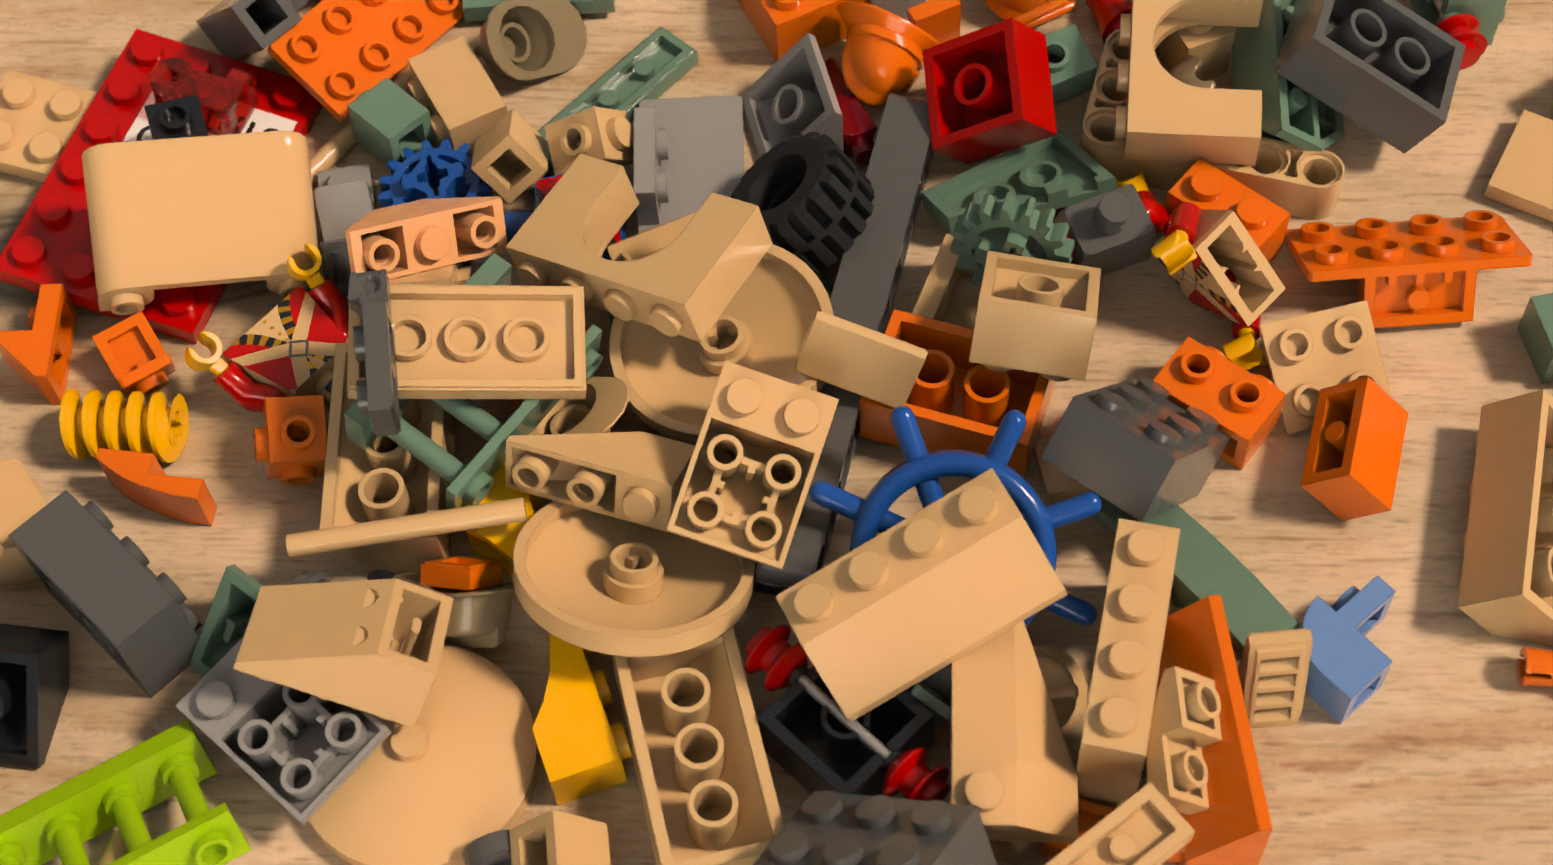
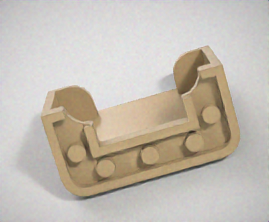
(197, 214)

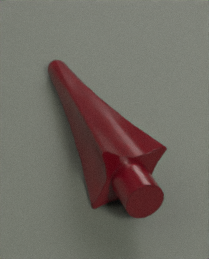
(857, 125)

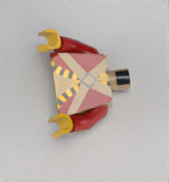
(1221, 272)
(285, 350)

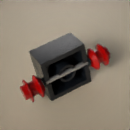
(822, 749)

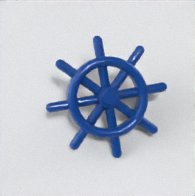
(924, 469)

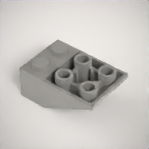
(282, 736)

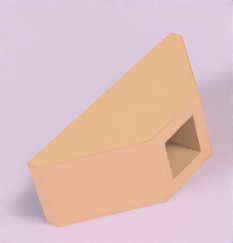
(426, 235)

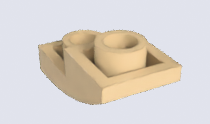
(1181, 724)

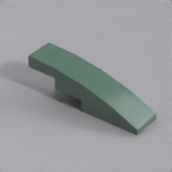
(1209, 569)

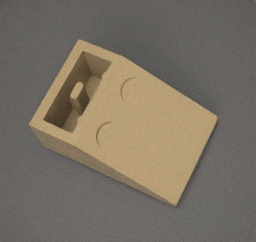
(752, 465)
(350, 643)

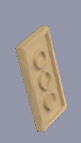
(484, 342)

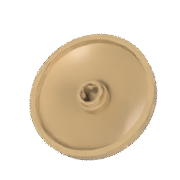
(759, 329)
(625, 583)
(445, 780)

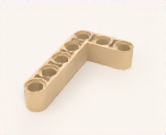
(1283, 173)

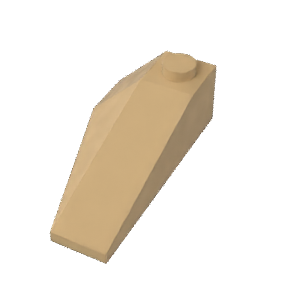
(1010, 745)

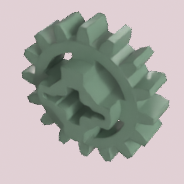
(1010, 230)

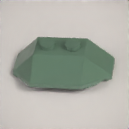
(1286, 109)

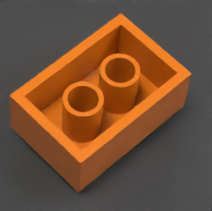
(959, 400)

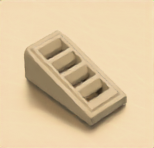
(1275, 676)

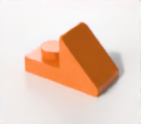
(45, 349)

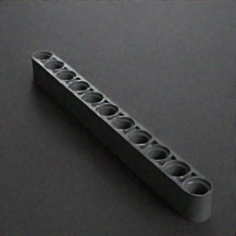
(864, 296)

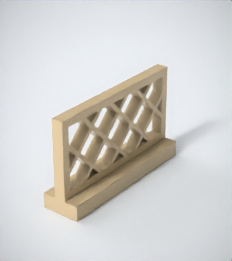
(1135, 833)

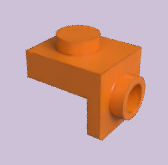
(135, 355)

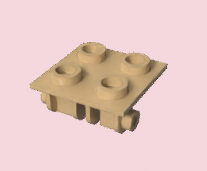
(1319, 353)

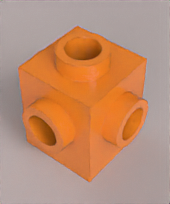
(292, 438)

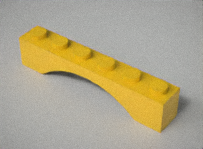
(571, 728)

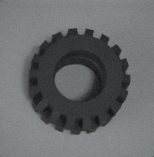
(809, 197)

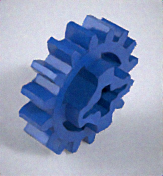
(429, 169)

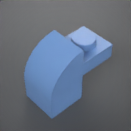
(1343, 662)

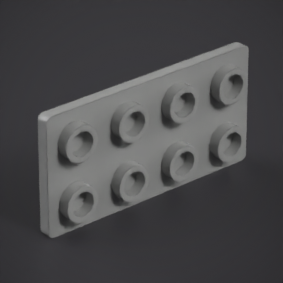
(685, 154)

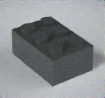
(1373, 65)
(1136, 446)
(110, 590)
(879, 831)

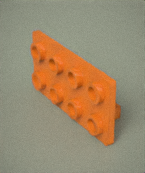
(358, 43)
(1411, 268)

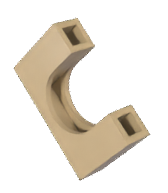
(1178, 120)
(674, 289)
(1127, 662)

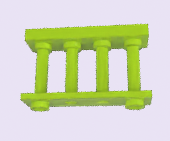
(117, 795)

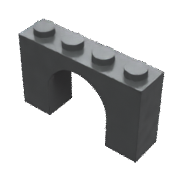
(249, 25)

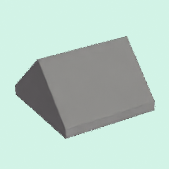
(793, 99)

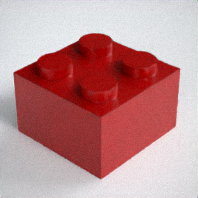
(989, 91)

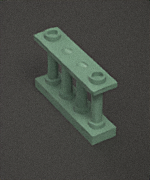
(471, 482)

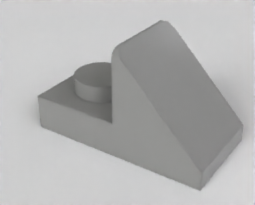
(344, 198)

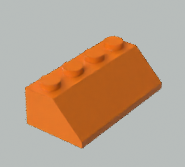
(1238, 816)

